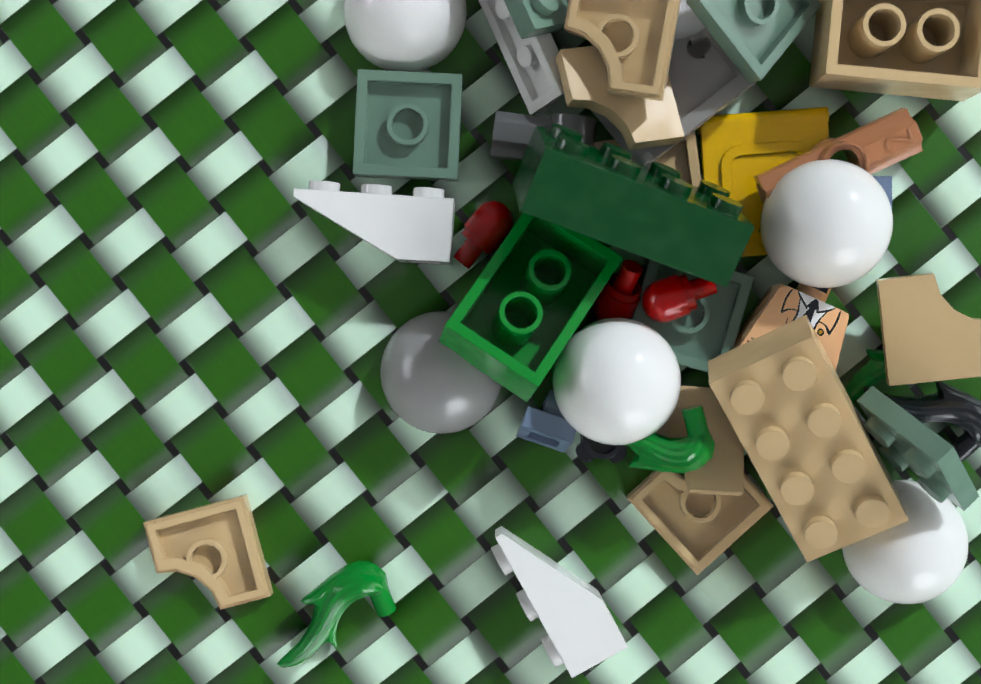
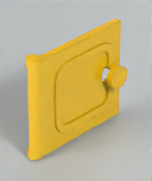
(753, 142)

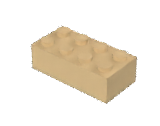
(806, 439)

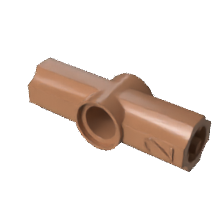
(869, 147)

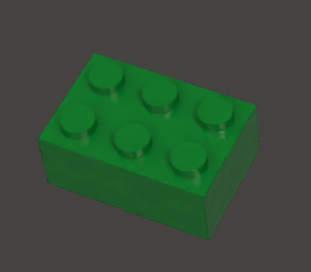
(529, 303)

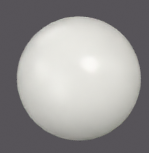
(405, 32)
(826, 223)
(616, 381)
(915, 557)

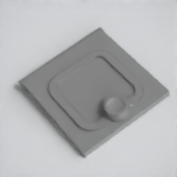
(701, 84)

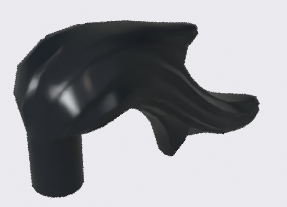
(948, 406)

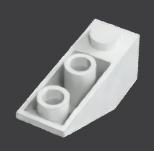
(400, 225)
(570, 609)

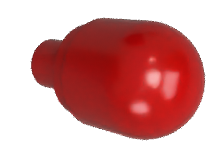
(484, 231)
(620, 293)
(674, 297)

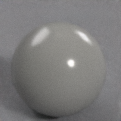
(432, 383)

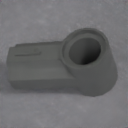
(514, 131)

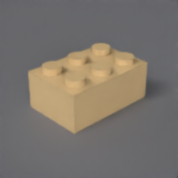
(899, 47)

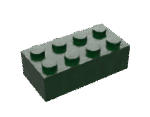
(631, 204)

